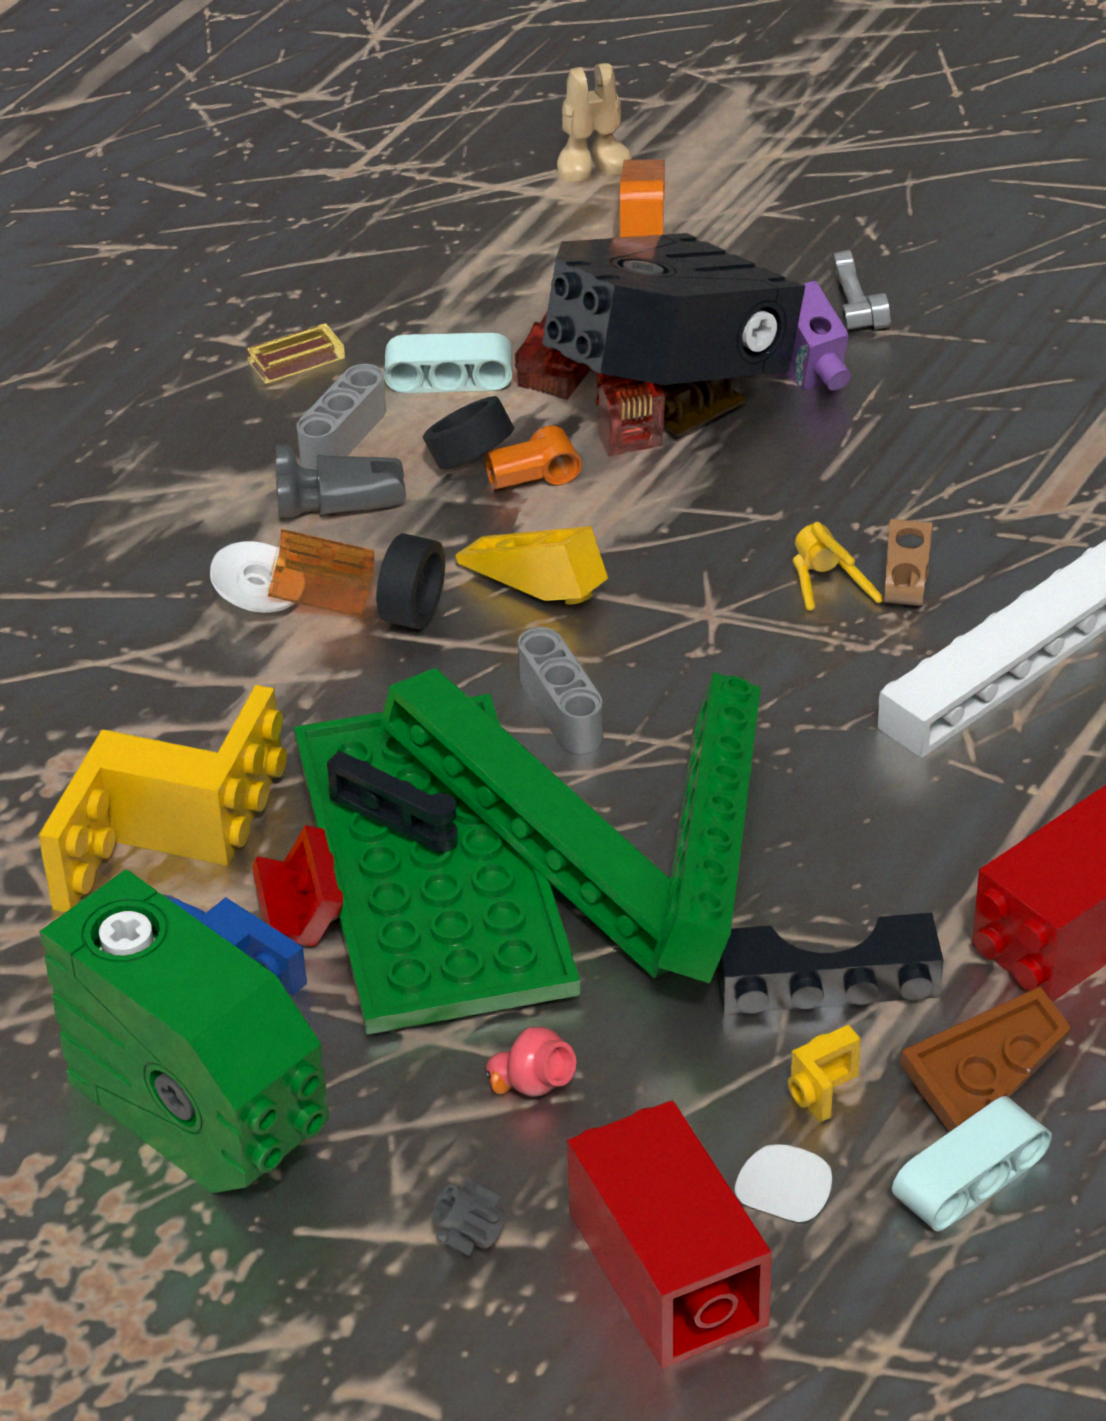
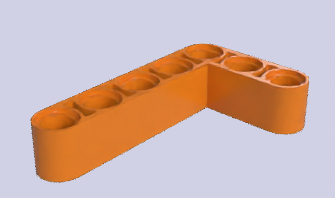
(642, 198)

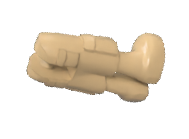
(589, 112)

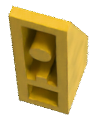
(541, 563)

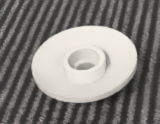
(243, 576)

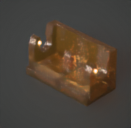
(321, 573)

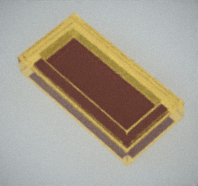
(295, 353)

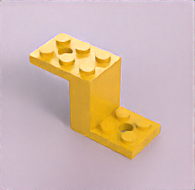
(162, 798)

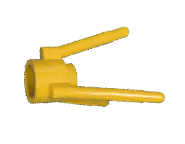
(822, 553)

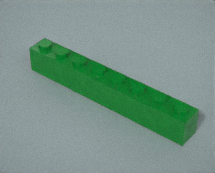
(532, 811)

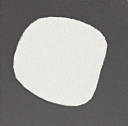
(785, 1182)

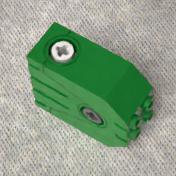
(182, 1035)

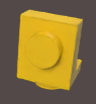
(821, 1067)

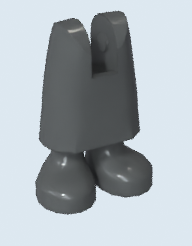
(337, 484)

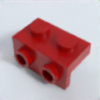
(301, 891)

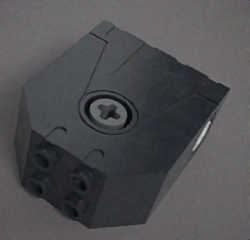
(669, 310)

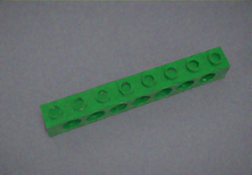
(710, 829)

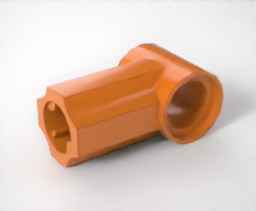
(545, 455)

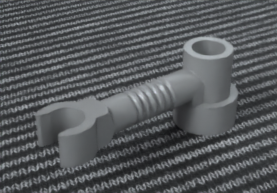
(860, 310)

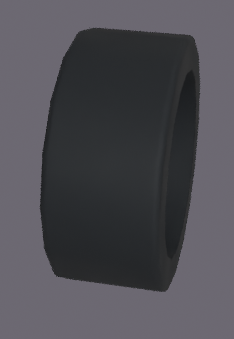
(468, 432)
(410, 581)

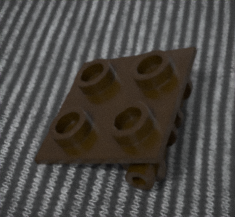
(698, 402)

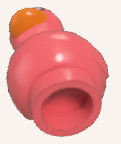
(533, 1065)

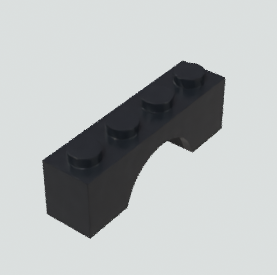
(892, 964)

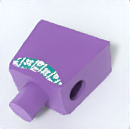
(819, 344)

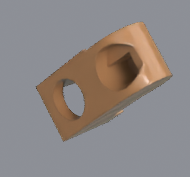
(907, 566)

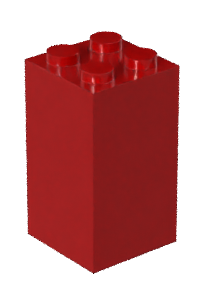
(1046, 902)
(669, 1233)

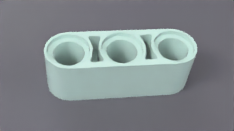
(448, 362)
(971, 1163)

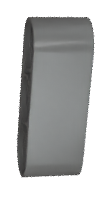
(342, 415)
(560, 690)

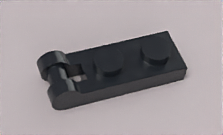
(393, 802)

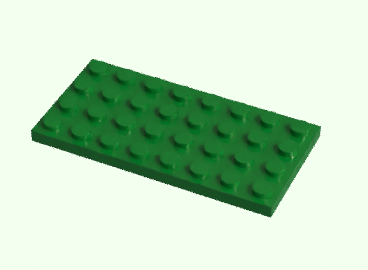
(428, 927)

